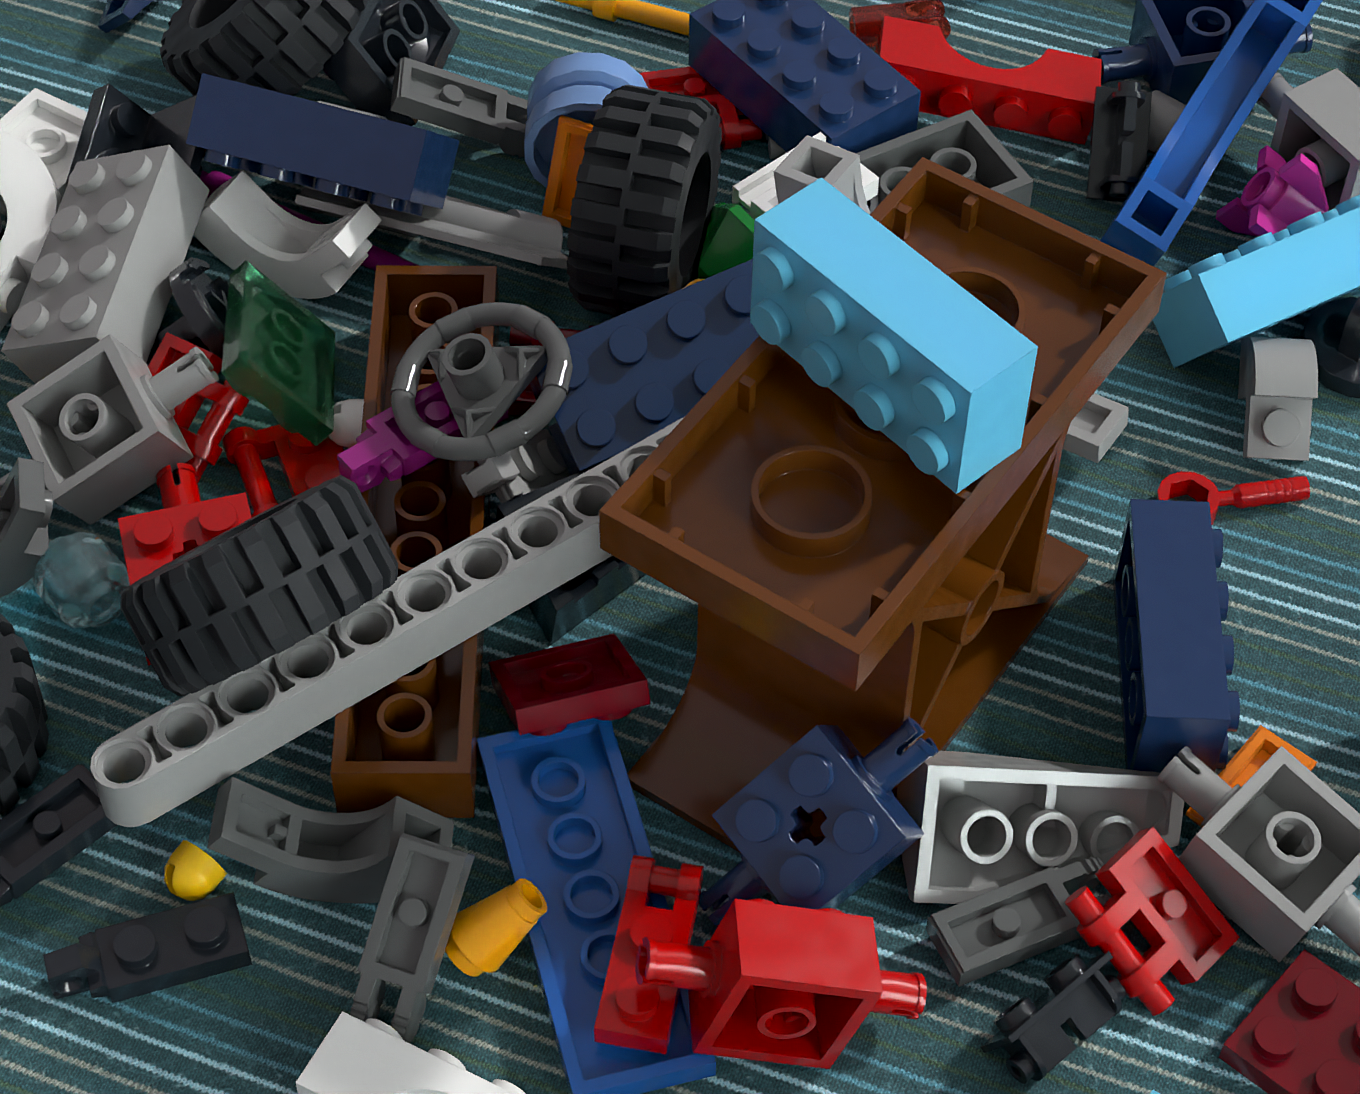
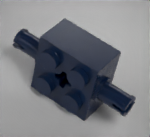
(1177, 43)
(861, 831)

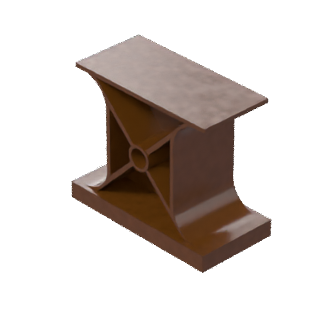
(832, 563)

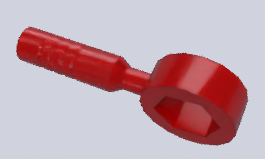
(1240, 496)

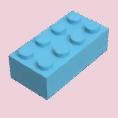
(1261, 283)
(890, 334)

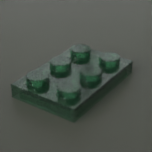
(279, 354)

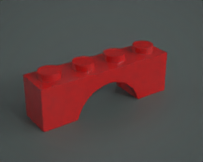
(1040, 99)

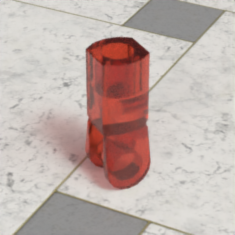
(866, 21)

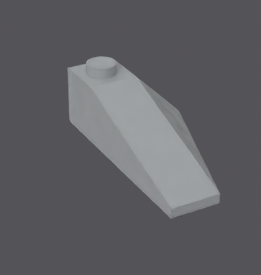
(1015, 816)

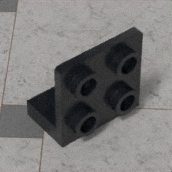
(121, 126)

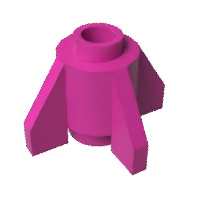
(1275, 195)

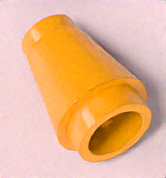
(494, 927)

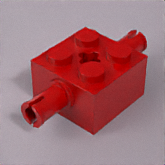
(182, 524)
(781, 983)

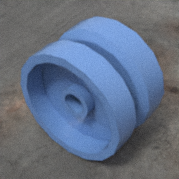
(569, 88)

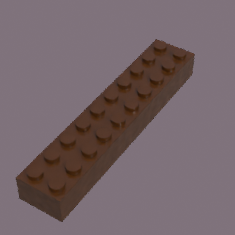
(424, 727)

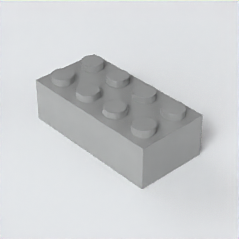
(107, 259)

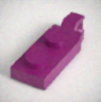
(386, 451)

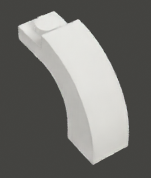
(30, 203)
(293, 253)

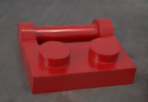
(300, 461)

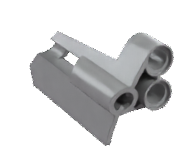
(460, 222)

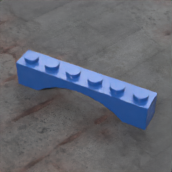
(1207, 127)

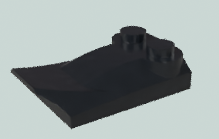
(378, 42)

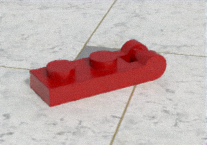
(636, 1013)

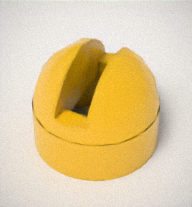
(192, 872)

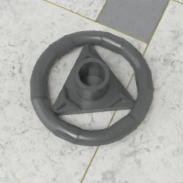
(482, 381)

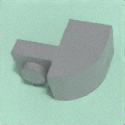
(1279, 387)

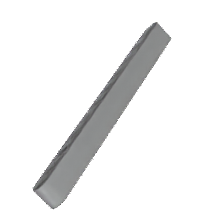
(406, 626)

